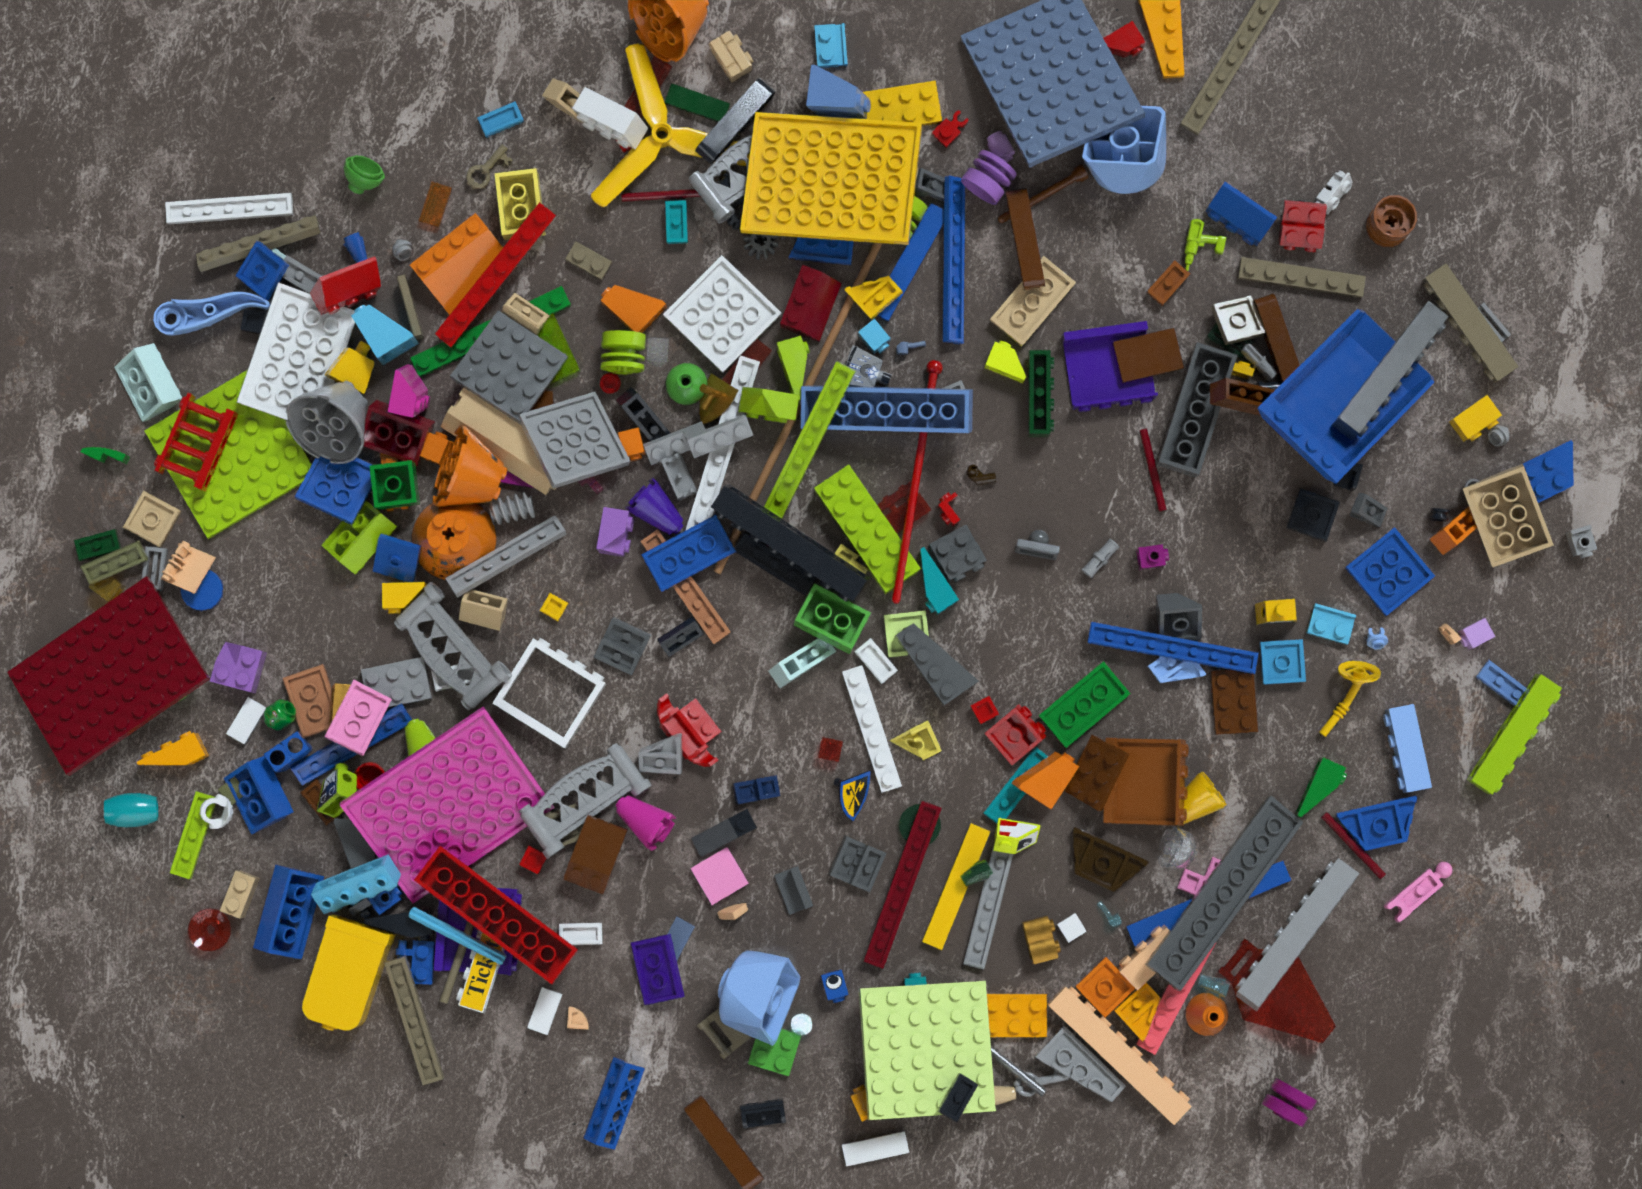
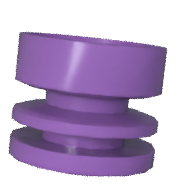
(990, 175)

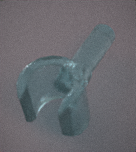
(1114, 920)

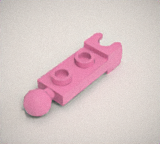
(1419, 890)

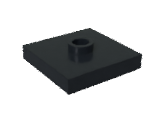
(1313, 515)

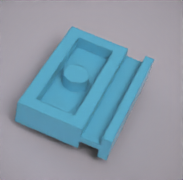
(830, 45)
(1331, 624)

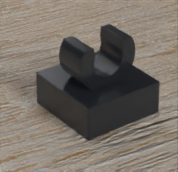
(361, 908)

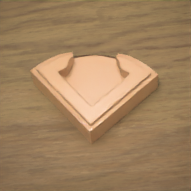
(1449, 634)
(732, 912)
(577, 1019)

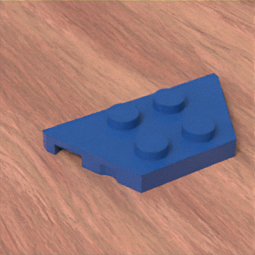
(1551, 471)
(1380, 823)

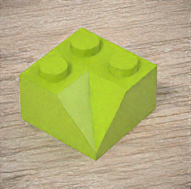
(771, 404)

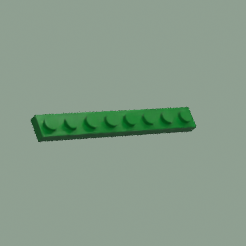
(443, 354)

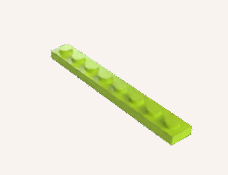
(810, 439)

